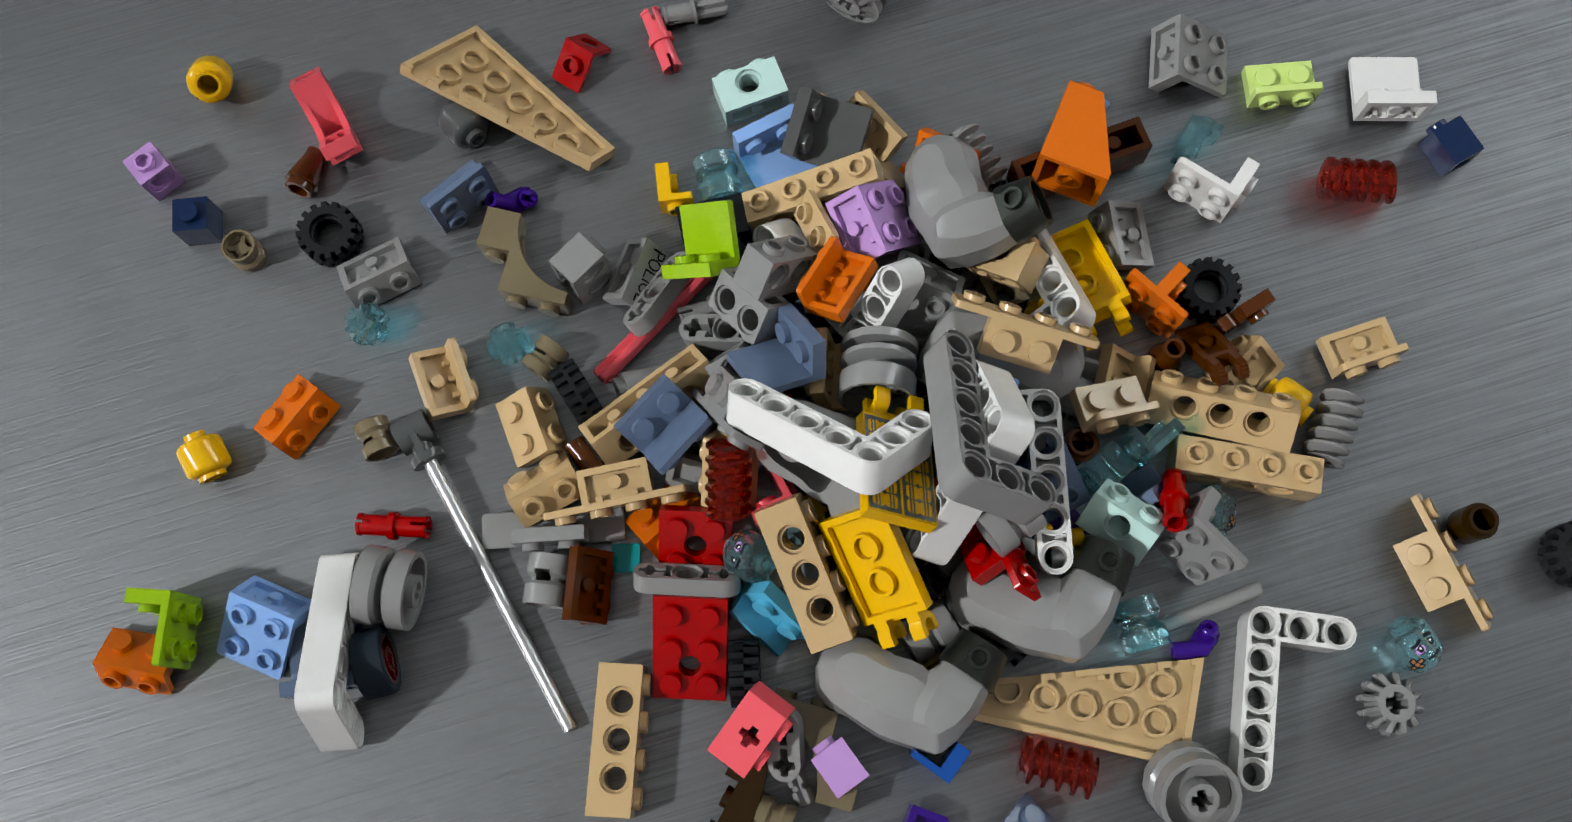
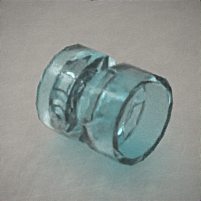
(717, 173)
(1140, 624)

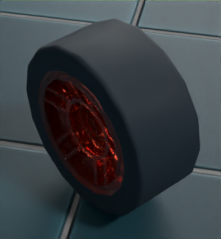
(375, 662)

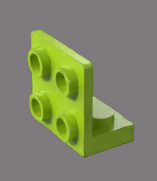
(708, 241)
(176, 626)

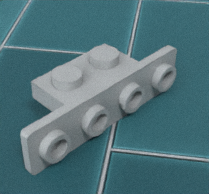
(714, 403)
(507, 532)

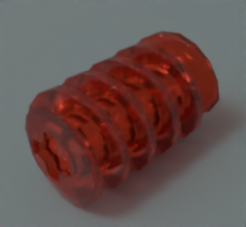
(1357, 177)
(731, 482)
(1058, 767)

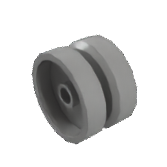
(388, 587)
(1191, 784)

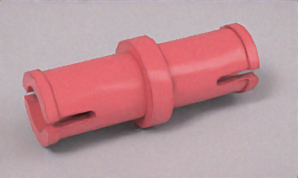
(661, 40)

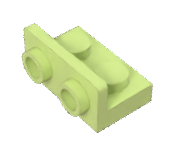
(1280, 84)

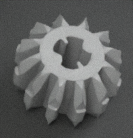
(1403, 704)

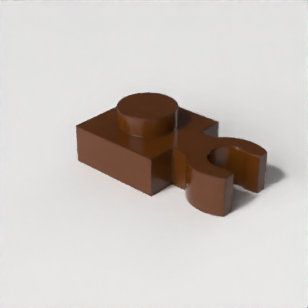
(1251, 310)

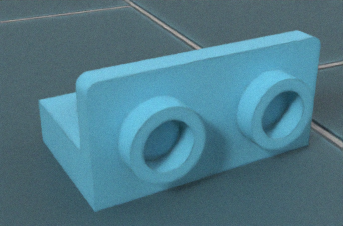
(767, 615)

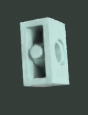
(741, 105)
(1103, 520)

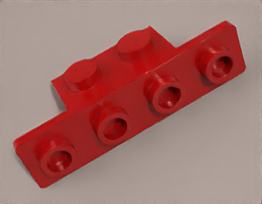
(986, 563)

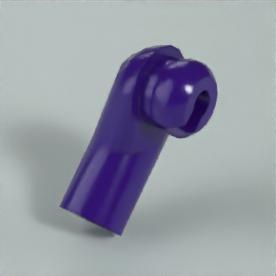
(513, 201)
(1200, 643)

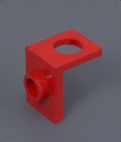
(577, 60)

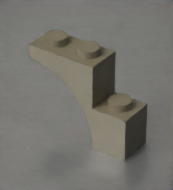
(504, 240)
(818, 725)

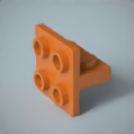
(1158, 302)

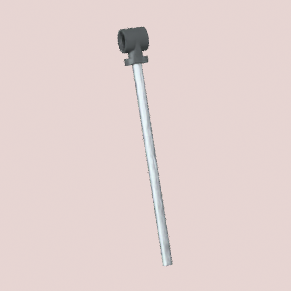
(415, 436)

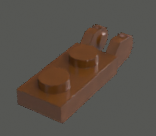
(1213, 352)

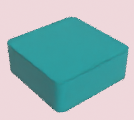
(626, 557)

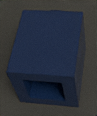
(1450, 145)
(197, 221)

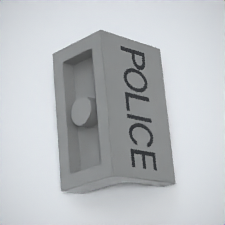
(634, 270)

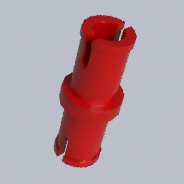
(1174, 500)
(393, 525)

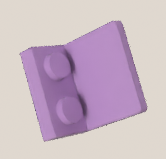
(873, 219)

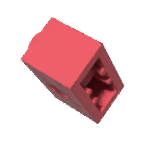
(736, 743)

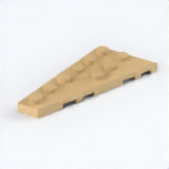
(499, 88)
(1107, 708)

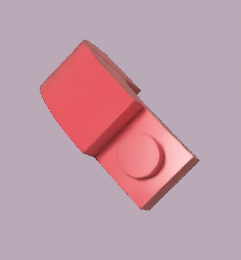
(326, 115)

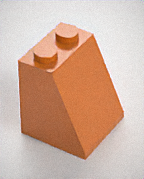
(1076, 147)

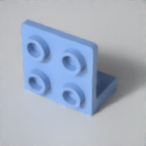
(760, 147)
(261, 625)

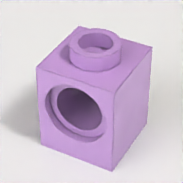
(153, 171)
(838, 765)

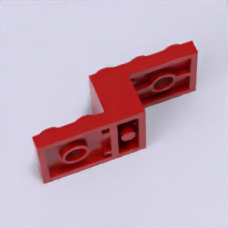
(690, 623)

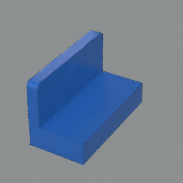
(948, 764)

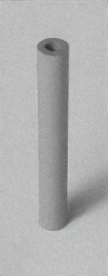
(1213, 606)

